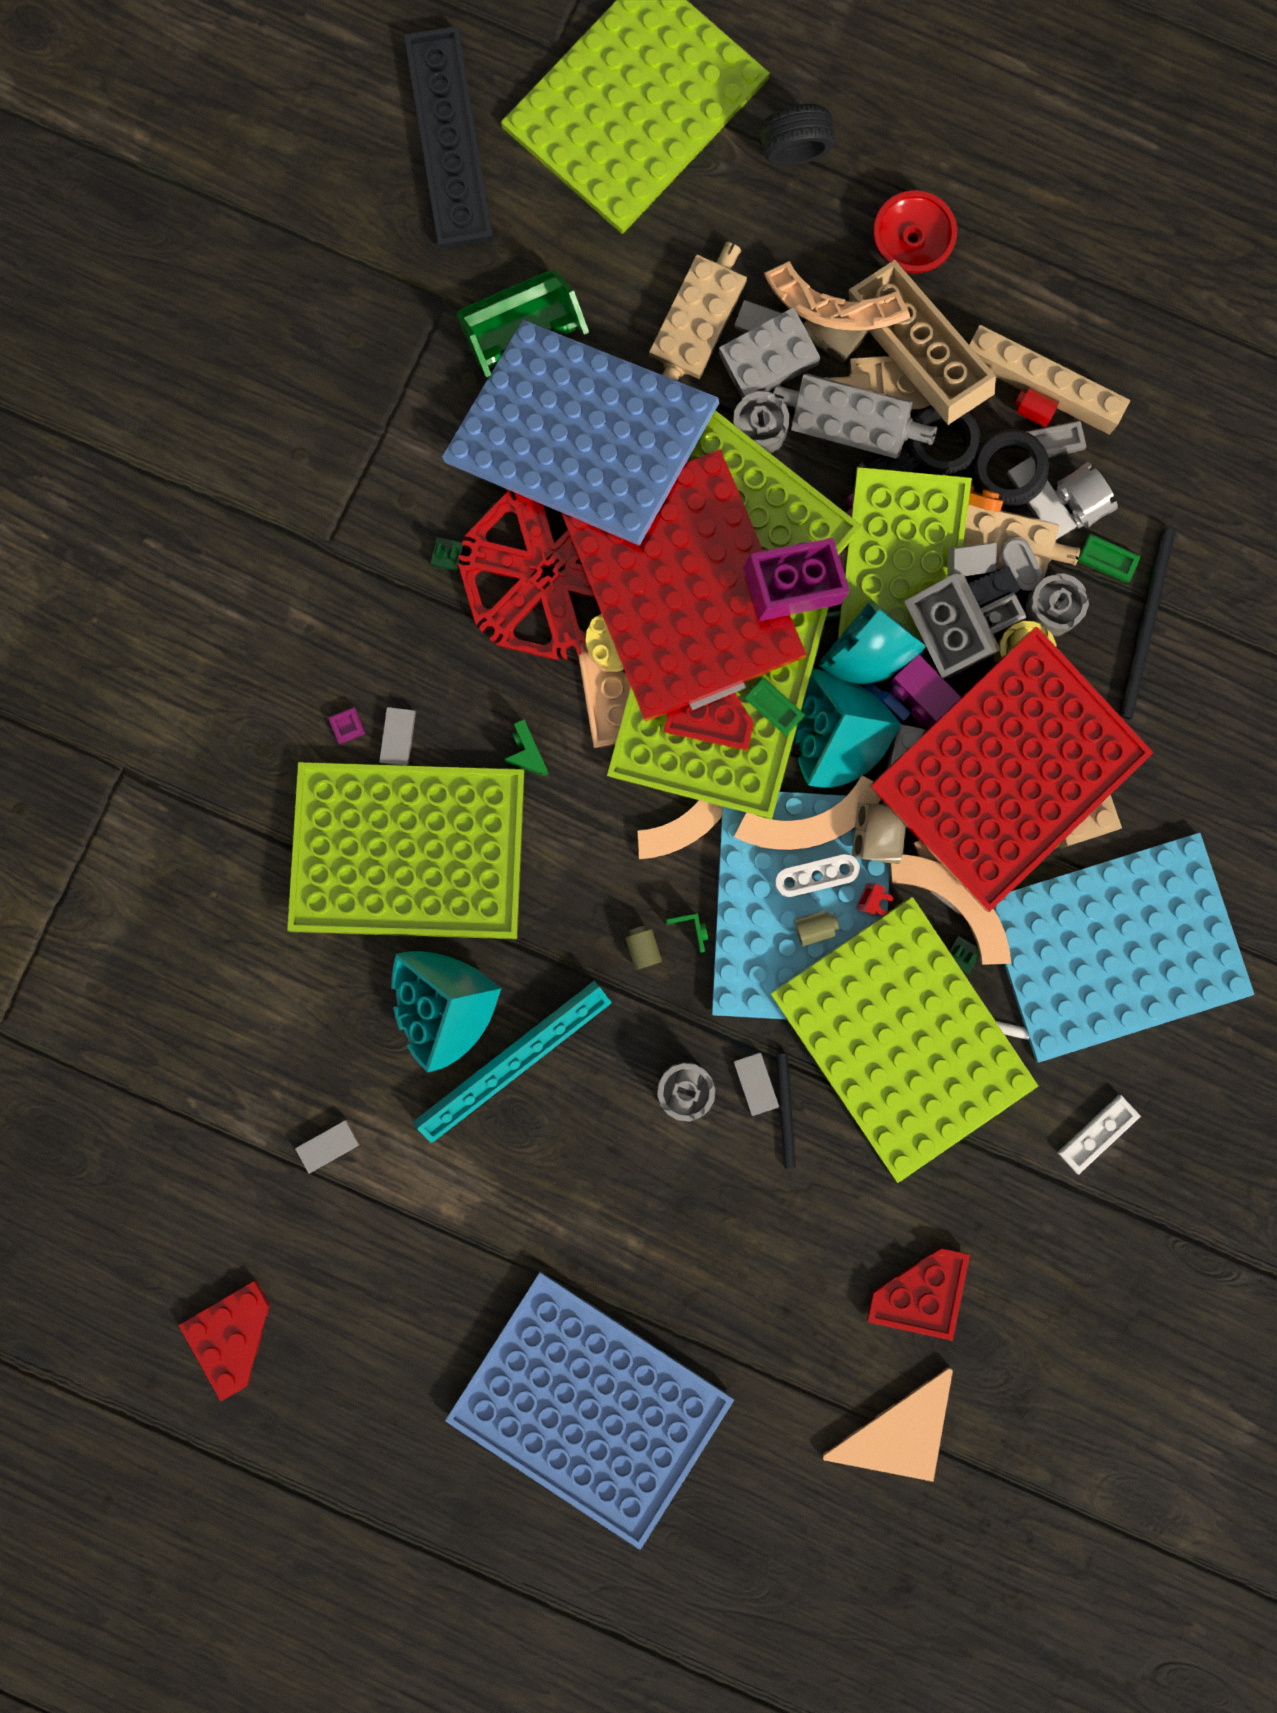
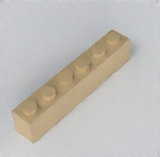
(1028, 369)

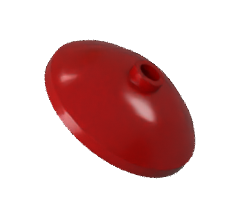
(917, 216)

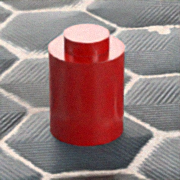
(1036, 406)

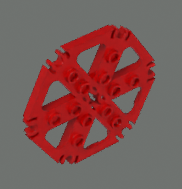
(527, 591)

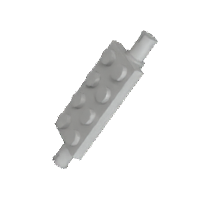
(853, 416)

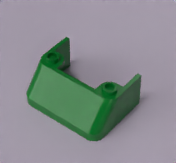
(539, 300)

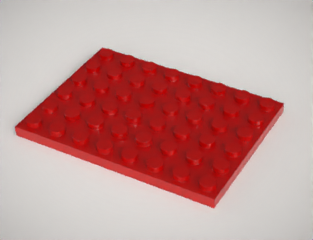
(682, 595)
(1011, 769)

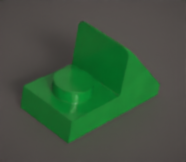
(529, 758)

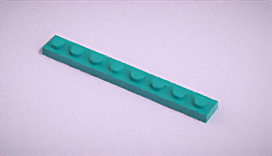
(512, 1062)

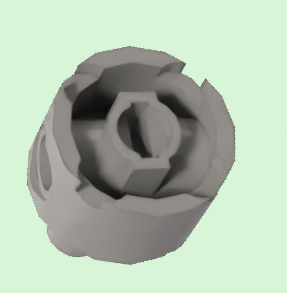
(763, 419)
(1086, 495)
(1057, 603)
(686, 1091)

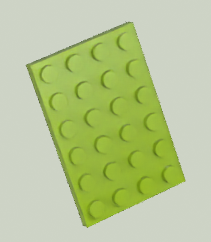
(902, 539)

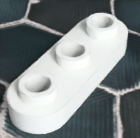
(829, 875)

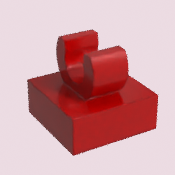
(871, 899)

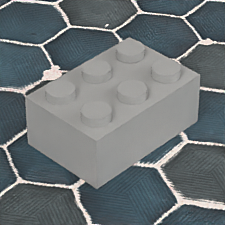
(769, 354)
(952, 625)

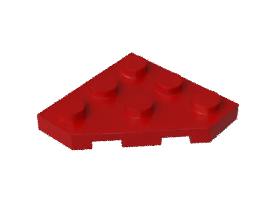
(719, 722)
(923, 1296)
(228, 1338)

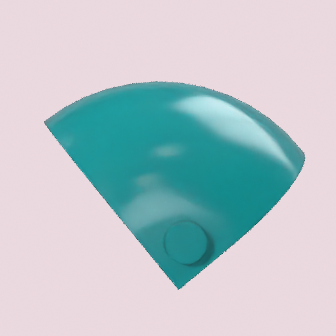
(872, 648)
(842, 731)
(441, 1006)

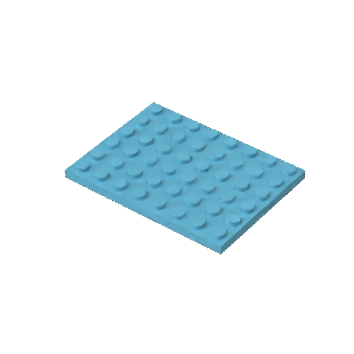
(755, 922)
(1120, 948)

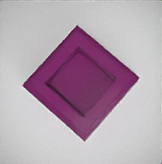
(347, 725)

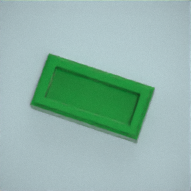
(1108, 558)
(774, 706)

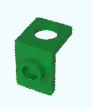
(701, 931)

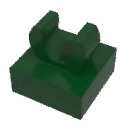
(447, 554)
(964, 954)

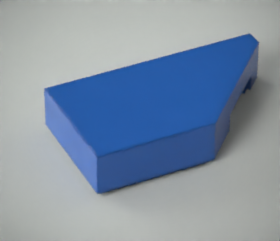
(890, 701)

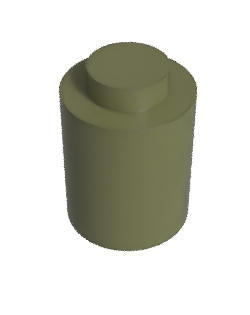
(815, 927)
(643, 948)

